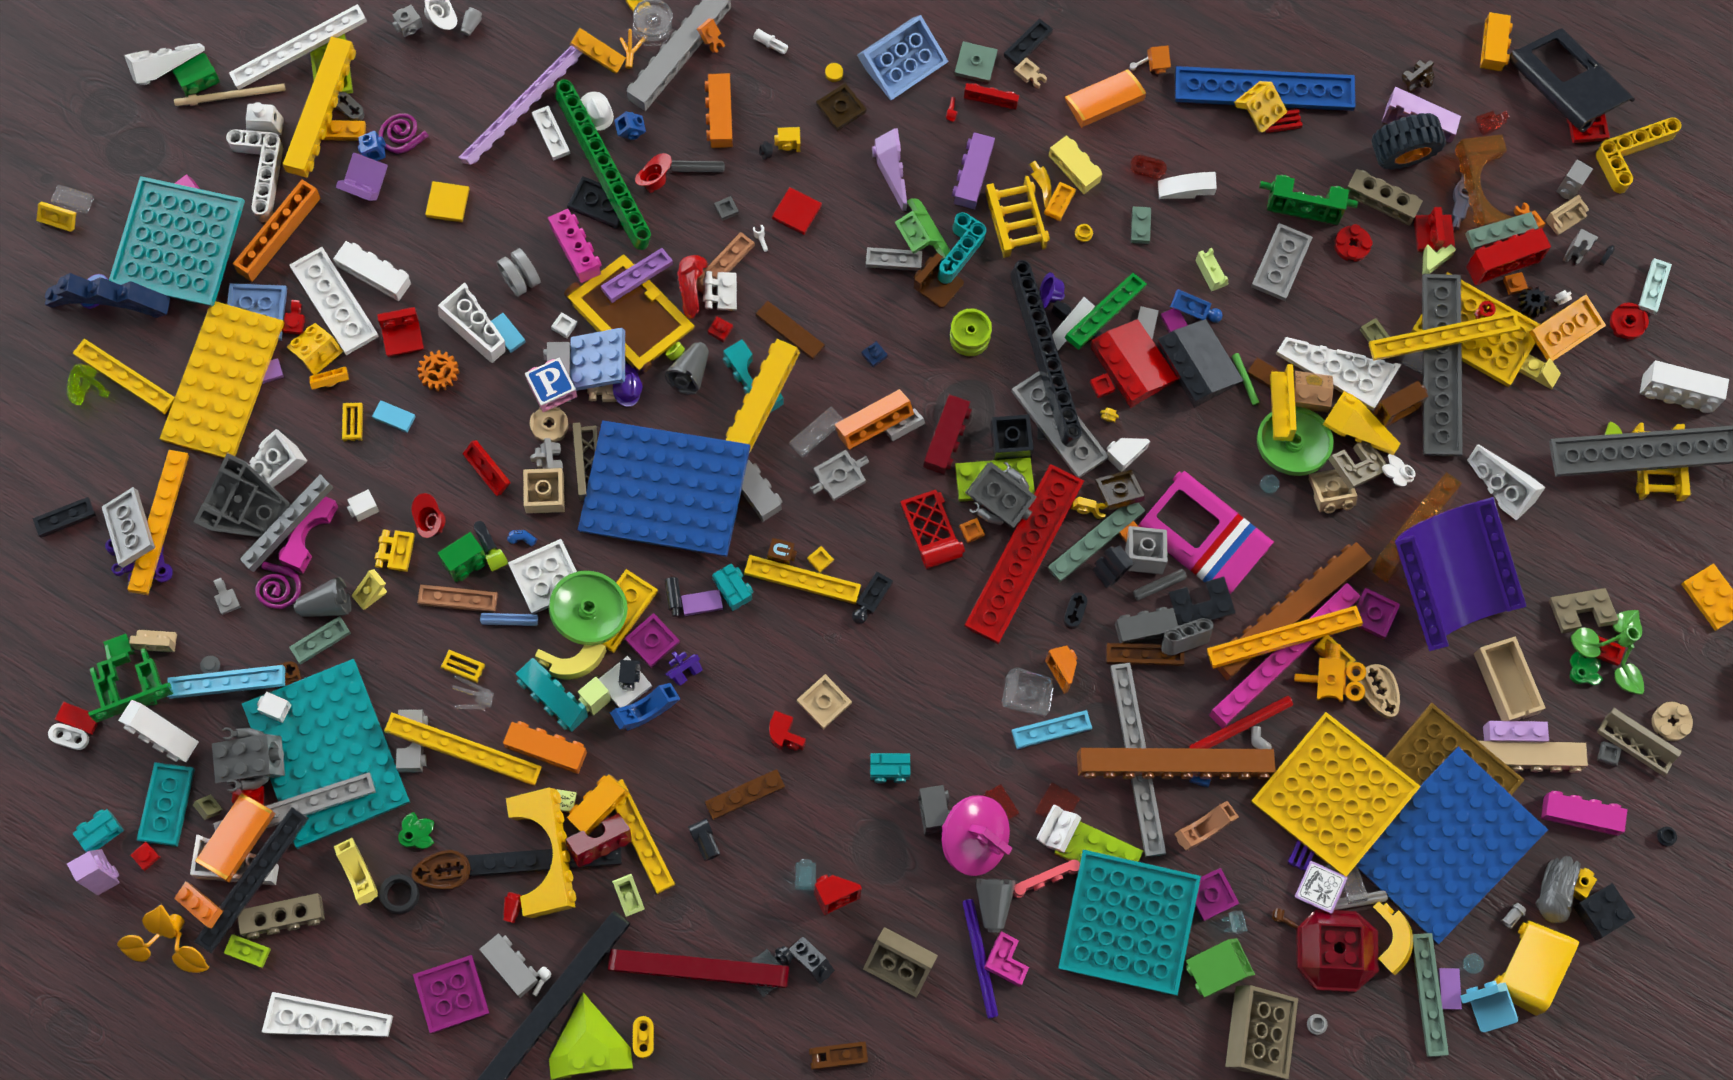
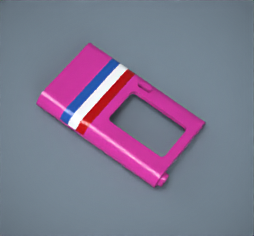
(1227, 551)

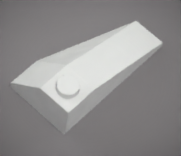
(277, 458)

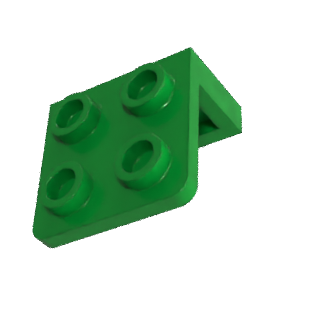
(196, 74)

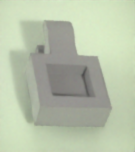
(226, 598)

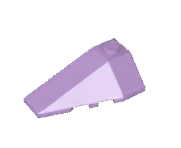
(887, 154)

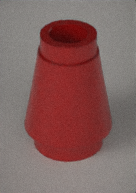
(512, 907)

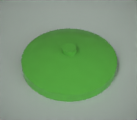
(1306, 451)
(588, 607)

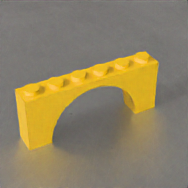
(556, 890)

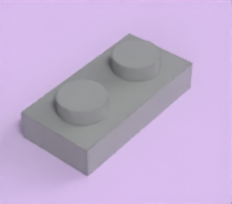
(905, 426)

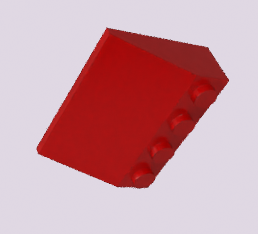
(1133, 362)

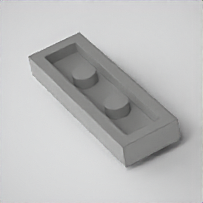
(893, 259)

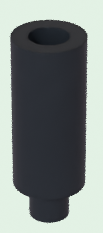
(673, 595)

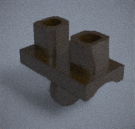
(1421, 77)

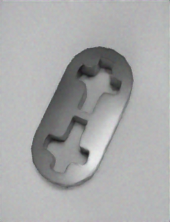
(352, 104)

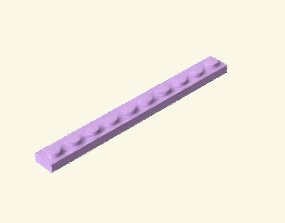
(520, 106)

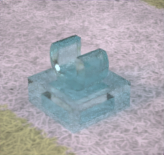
(1237, 922)

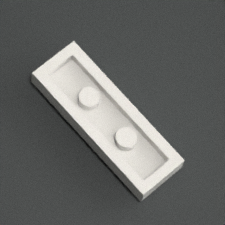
(551, 133)

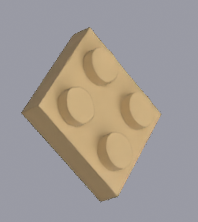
(824, 701)

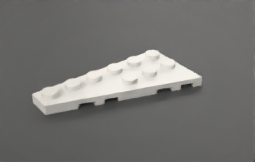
(1350, 371)

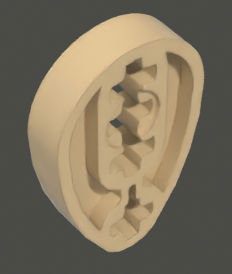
(1388, 683)

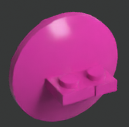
(976, 835)

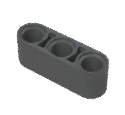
(1187, 636)

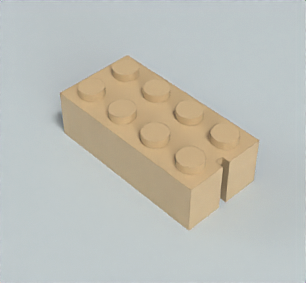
(1509, 680)

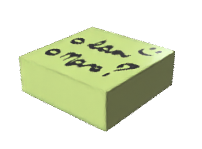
(567, 800)

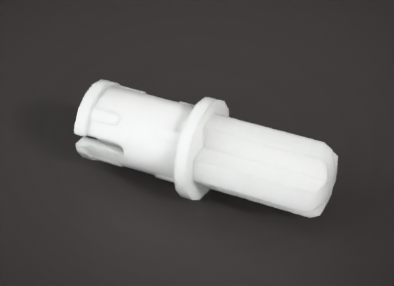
(770, 41)

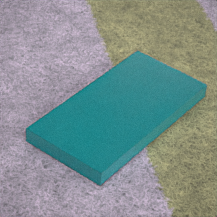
(165, 804)

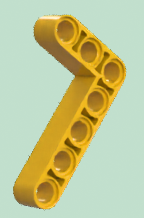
(1632, 145)

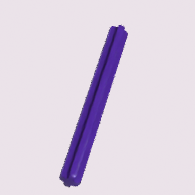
(980, 958)

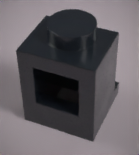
(628, 674)

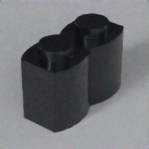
(1112, 566)

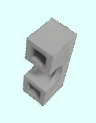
(412, 758)

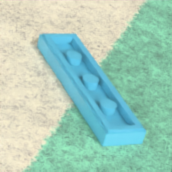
(1051, 729)

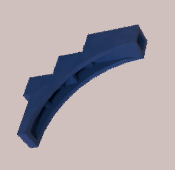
(131, 296)

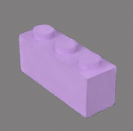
(1516, 731)

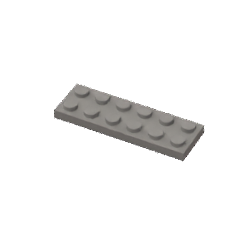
(1079, 458)

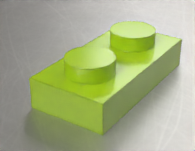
(247, 951)

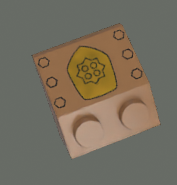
(1313, 391)

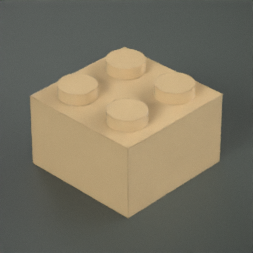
(544, 490)

